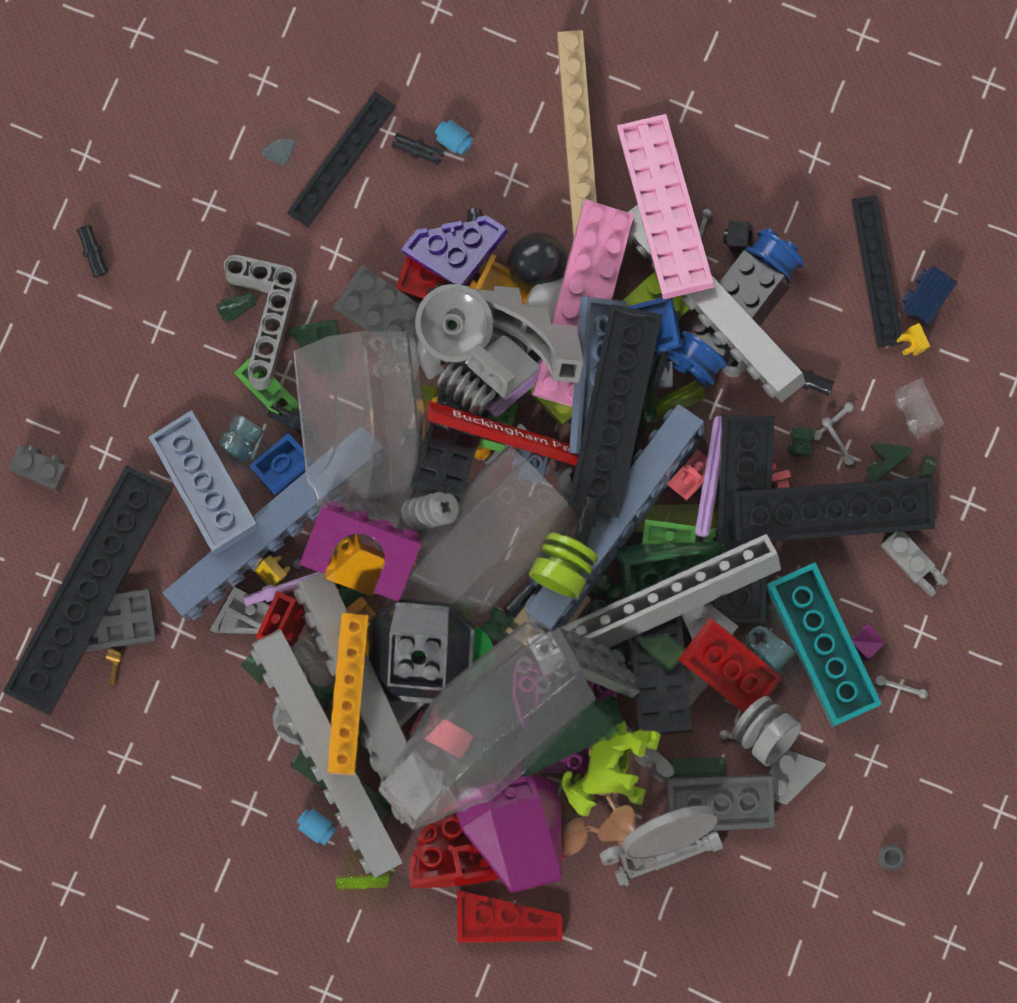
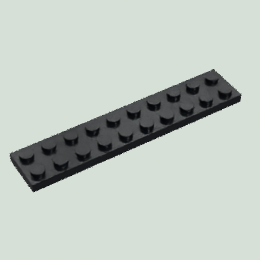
(87, 590)

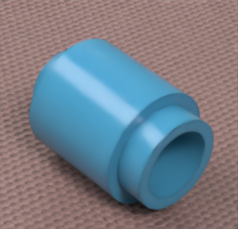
(454, 137)
(316, 826)

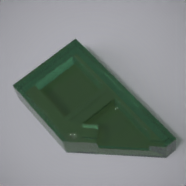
(662, 648)

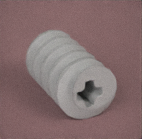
(465, 390)
(429, 511)

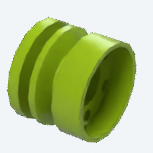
(564, 562)

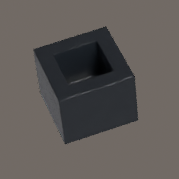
(738, 235)

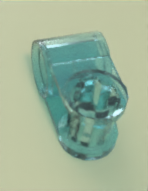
(774, 650)

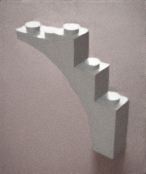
(531, 324)

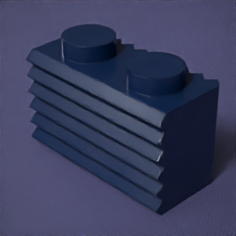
(928, 296)

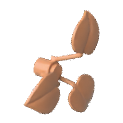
(613, 830)

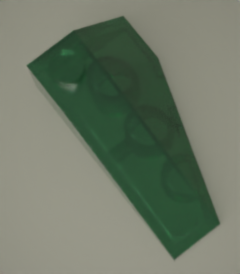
(652, 563)
(591, 727)

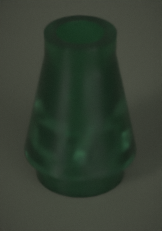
(235, 306)

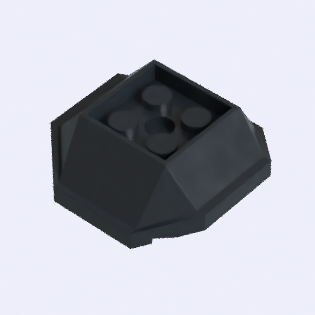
(423, 626)

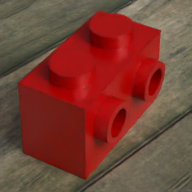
(285, 615)

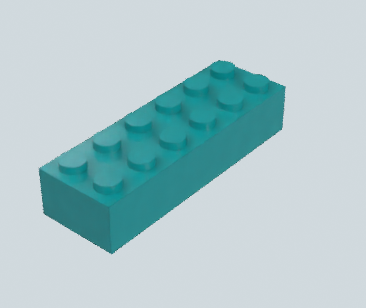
(823, 645)

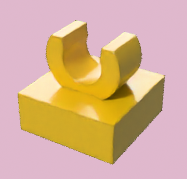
(916, 339)
(271, 572)

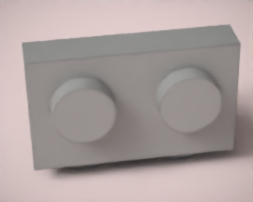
(502, 365)

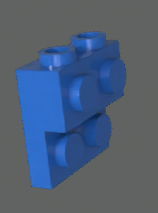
(669, 333)
(280, 465)

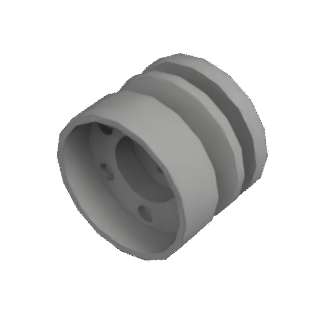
(766, 730)

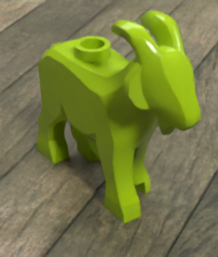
(608, 770)

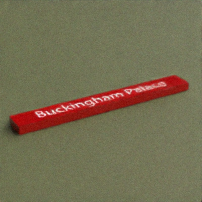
(500, 432)

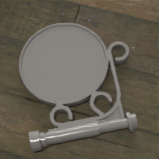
(664, 842)

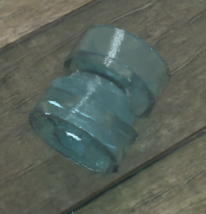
(240, 438)

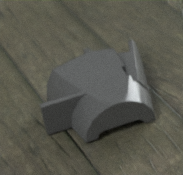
(564, 478)

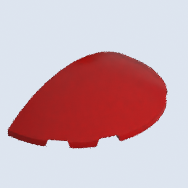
(448, 857)

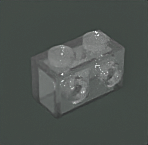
(918, 408)

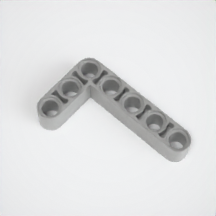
(271, 314)

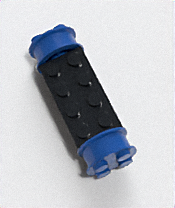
(757, 284)

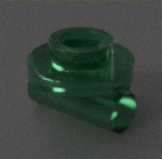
(349, 595)

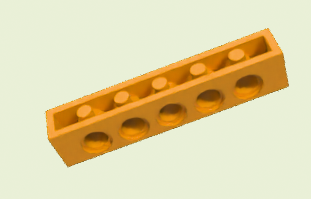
(347, 694)

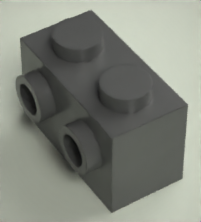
(38, 468)

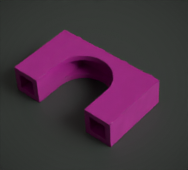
(336, 523)

